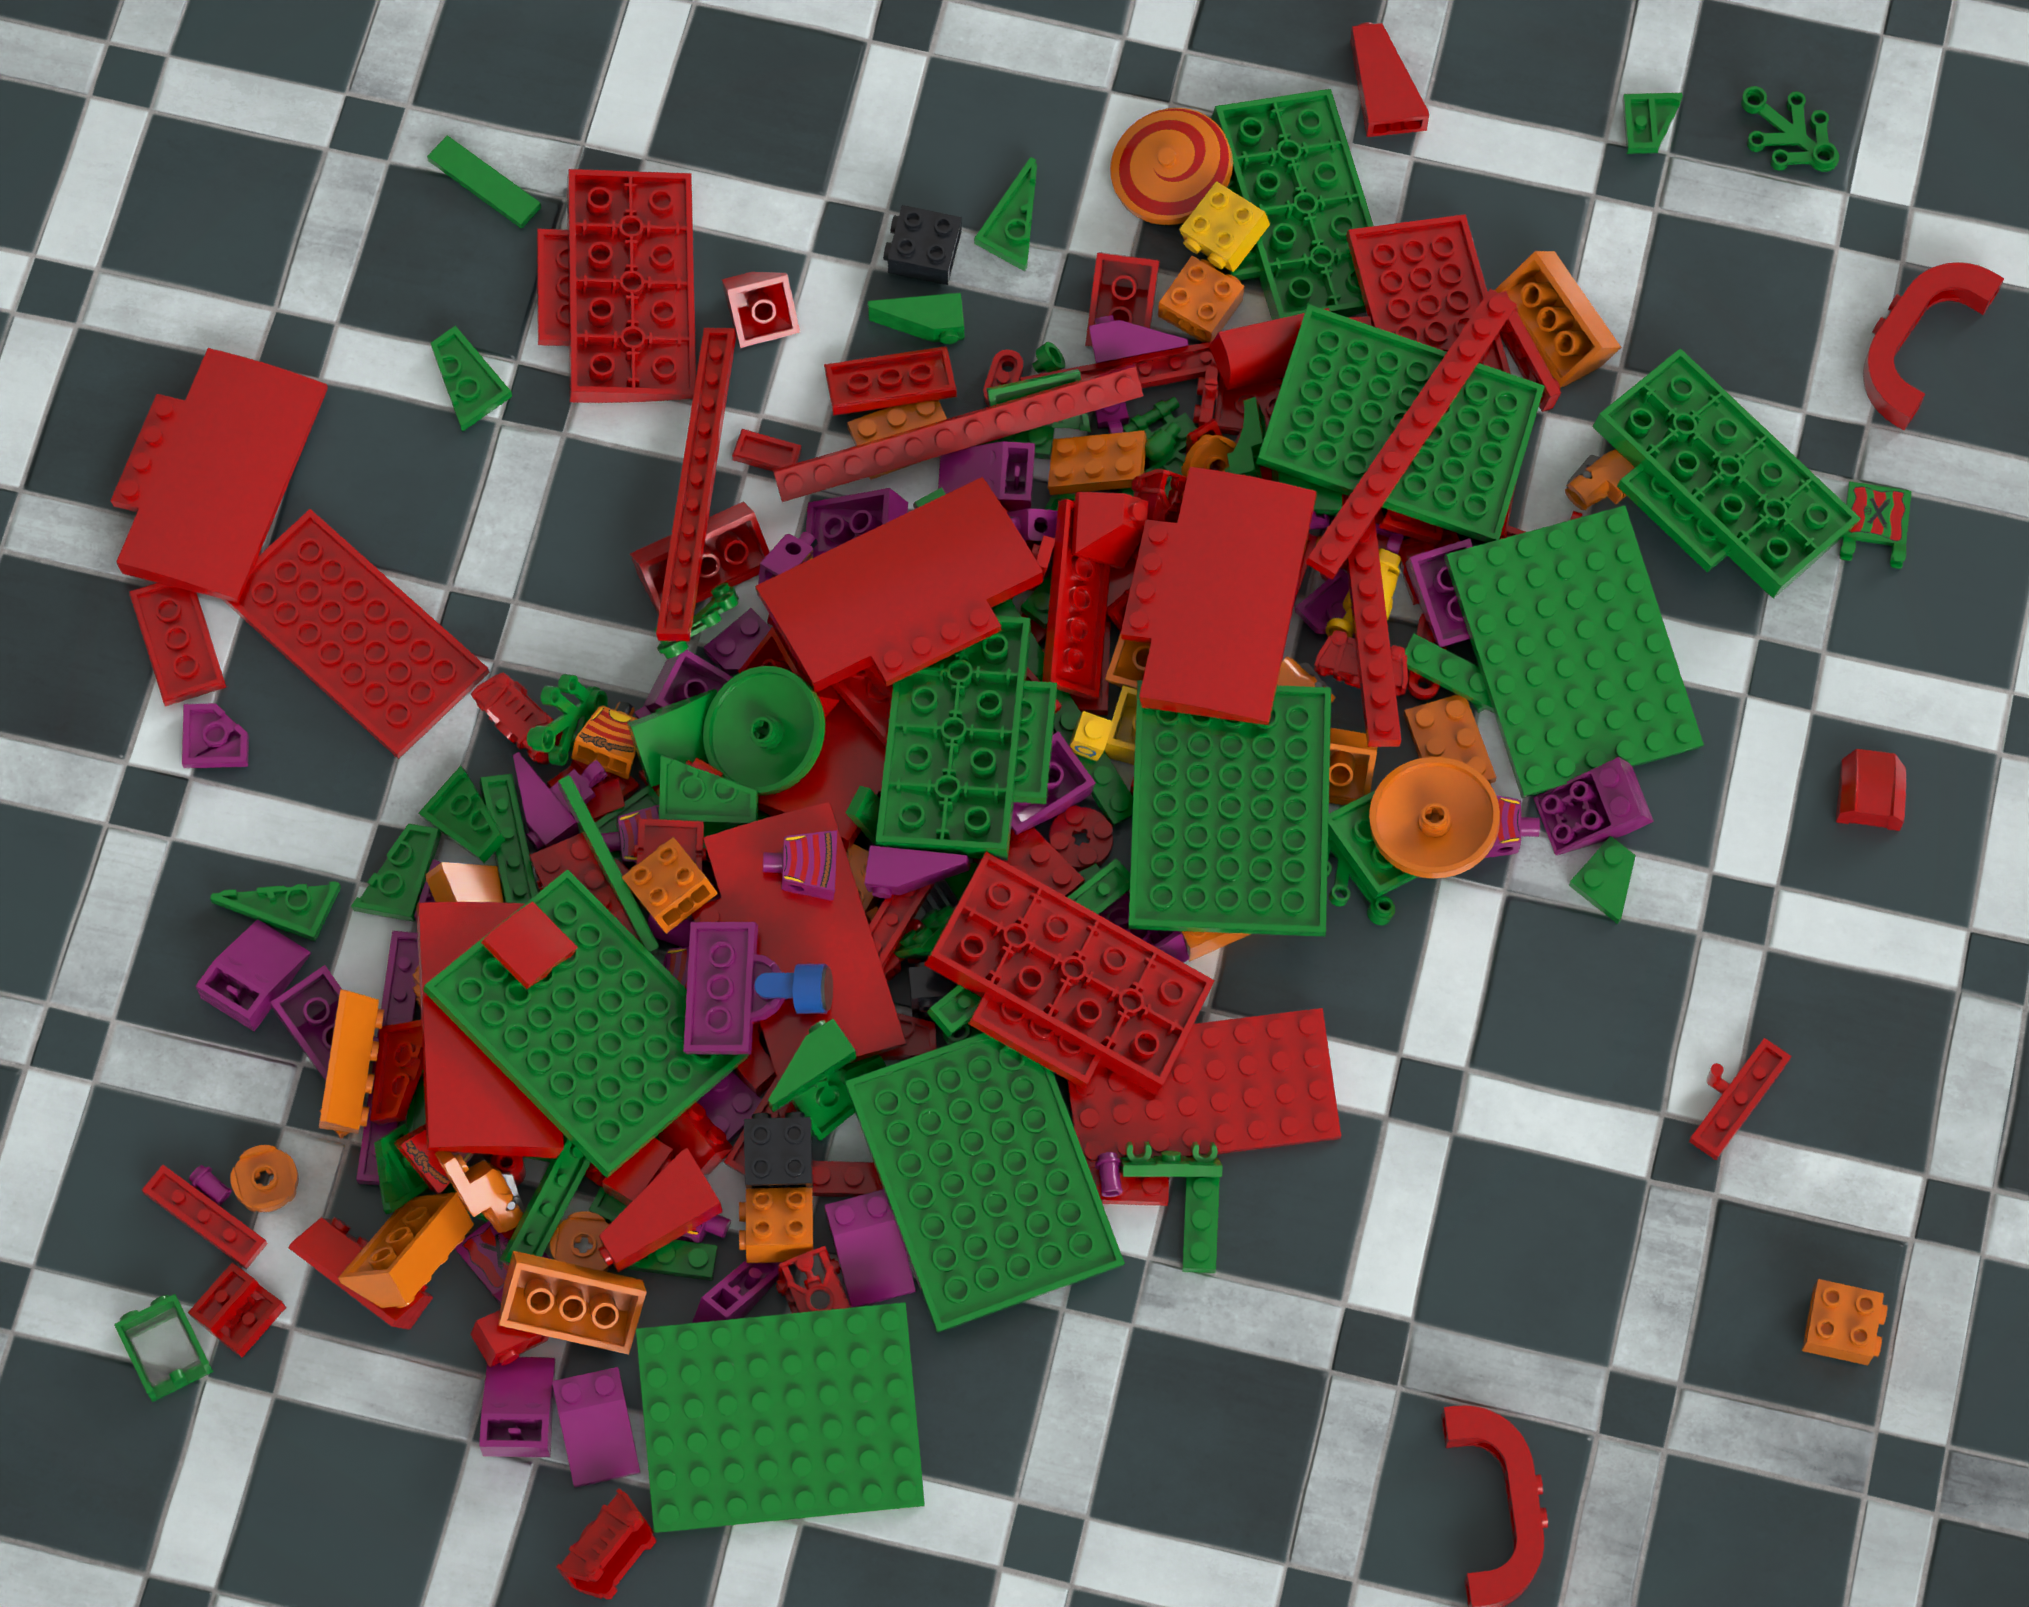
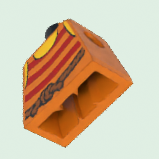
(607, 740)

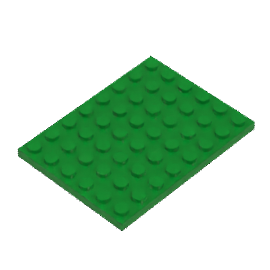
(1350, 392)
(1573, 649)
(1232, 819)
(593, 1038)
(983, 1178)
(780, 1417)

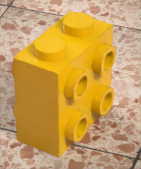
(1224, 227)

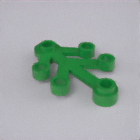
(1792, 133)
(723, 600)
(543, 737)
(1343, 871)

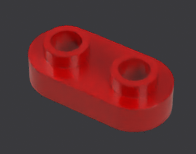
(998, 376)

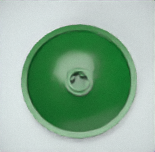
(764, 729)

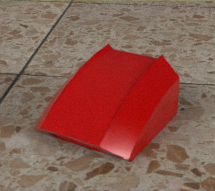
(1872, 790)

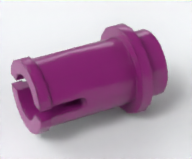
(1109, 1174)
(210, 1184)

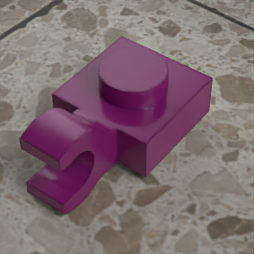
(1112, 417)
(591, 776)

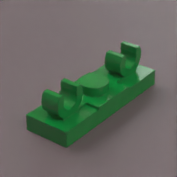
(1171, 1163)

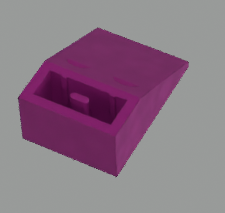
(1003, 465)
(1593, 807)
(252, 974)
(518, 1408)

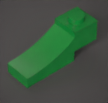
(1246, 452)

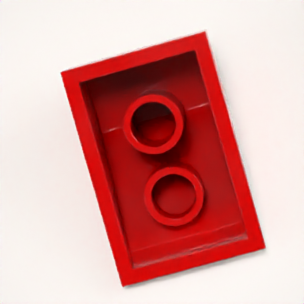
(1124, 289)

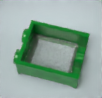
(163, 1347)

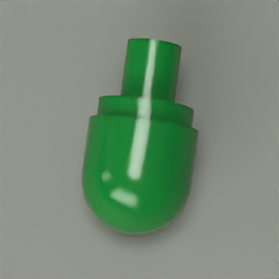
(1161, 443)

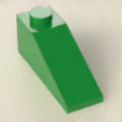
(926, 317)
(818, 1057)

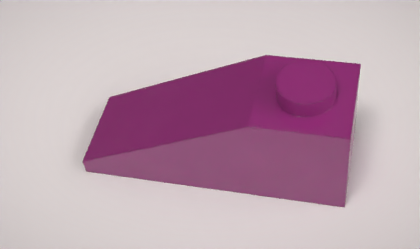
(1123, 339)
(544, 813)
(905, 870)
(737, 1292)

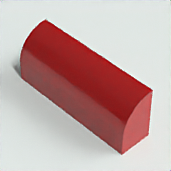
(1255, 351)

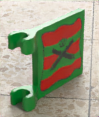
(1882, 521)

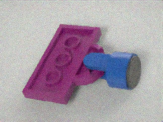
(736, 987)

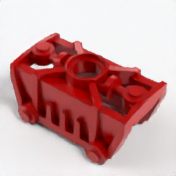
(1151, 488)
(1339, 659)
(513, 712)
(799, 1297)
(607, 1548)

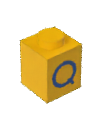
(1090, 736)

